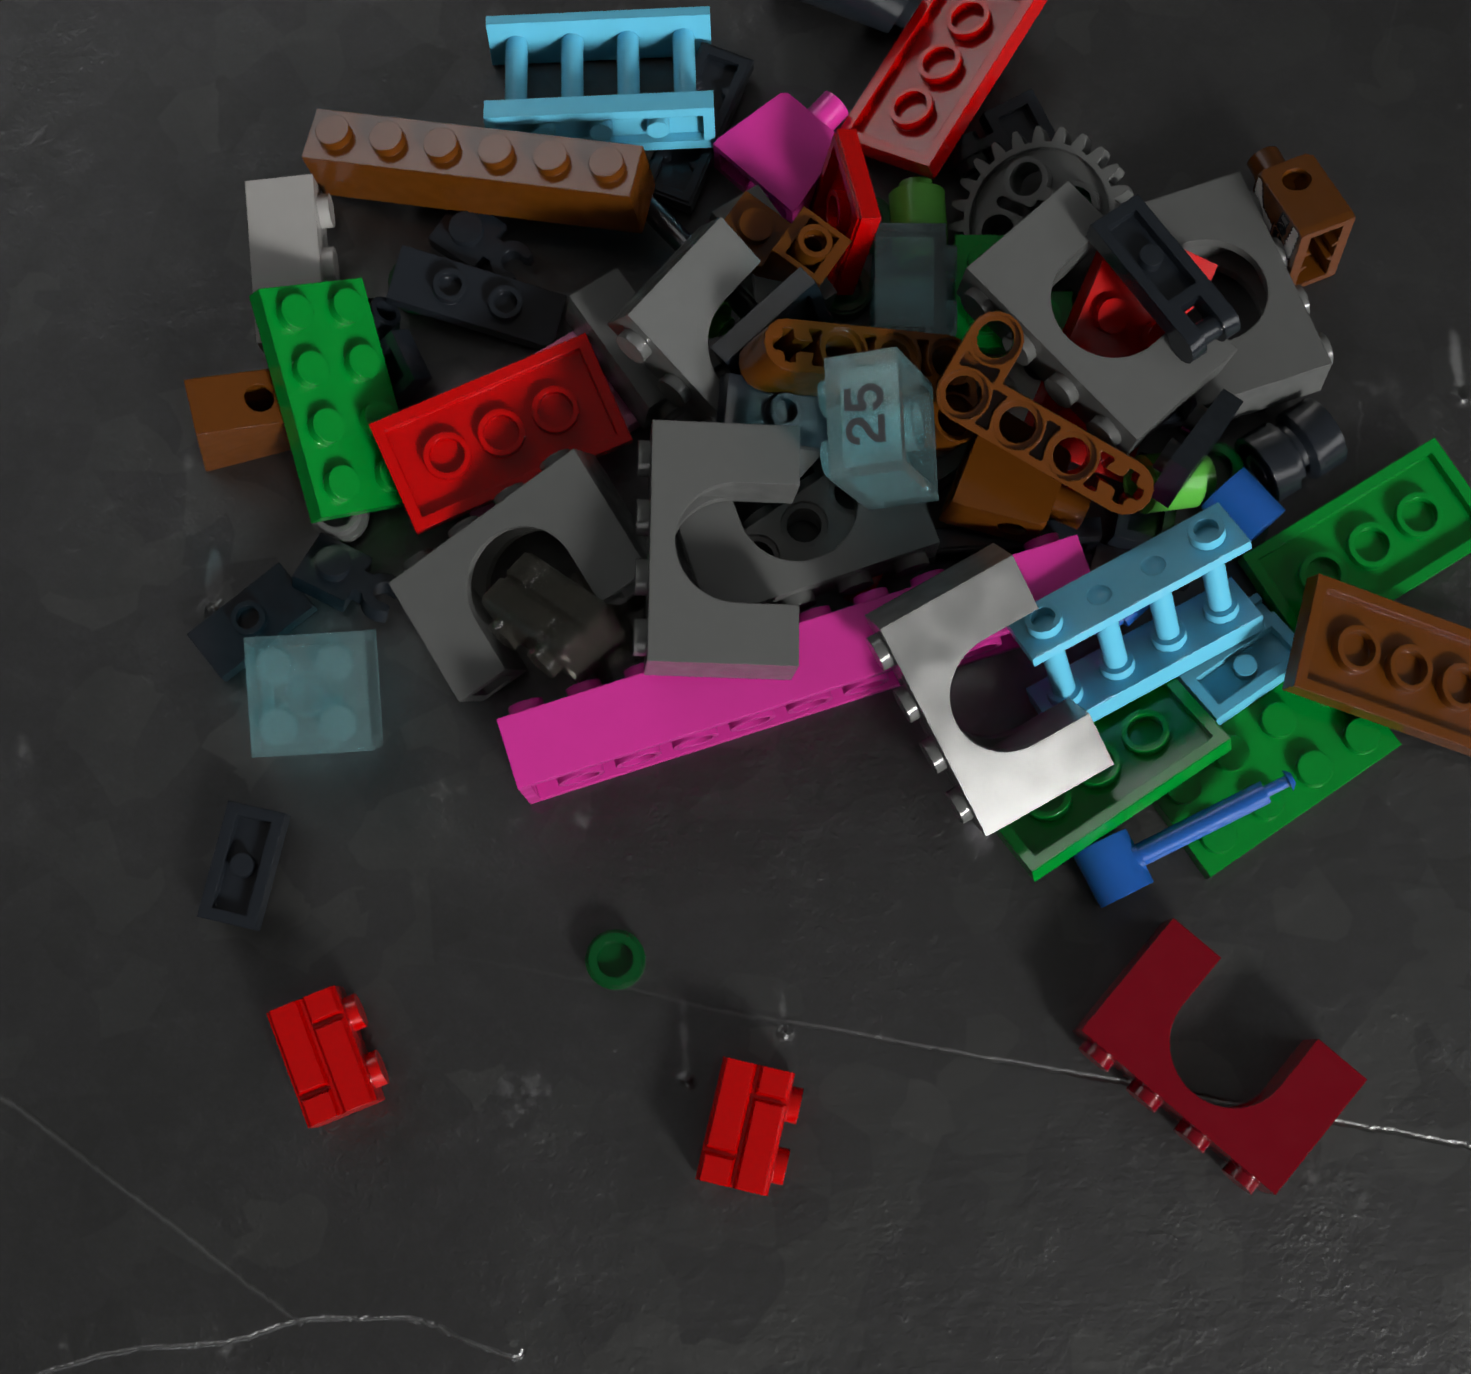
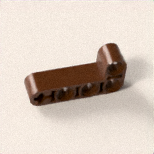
(792, 354)
(1048, 426)

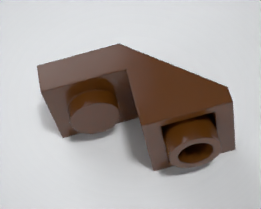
(786, 245)

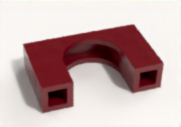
(1257, 1139)

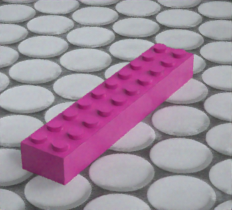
(656, 718)

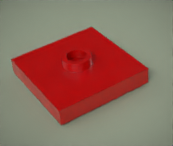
(848, 204)

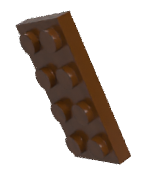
(1382, 662)

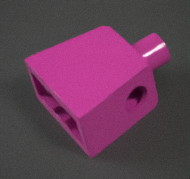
(781, 149)

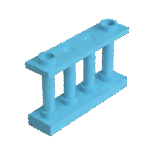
(645, 119)
(1157, 650)

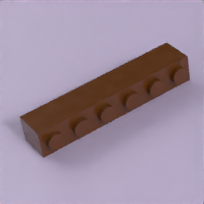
(480, 170)

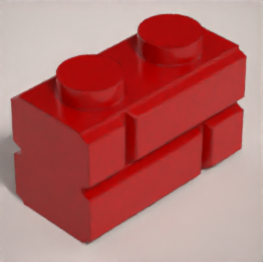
(328, 1055)
(747, 1127)

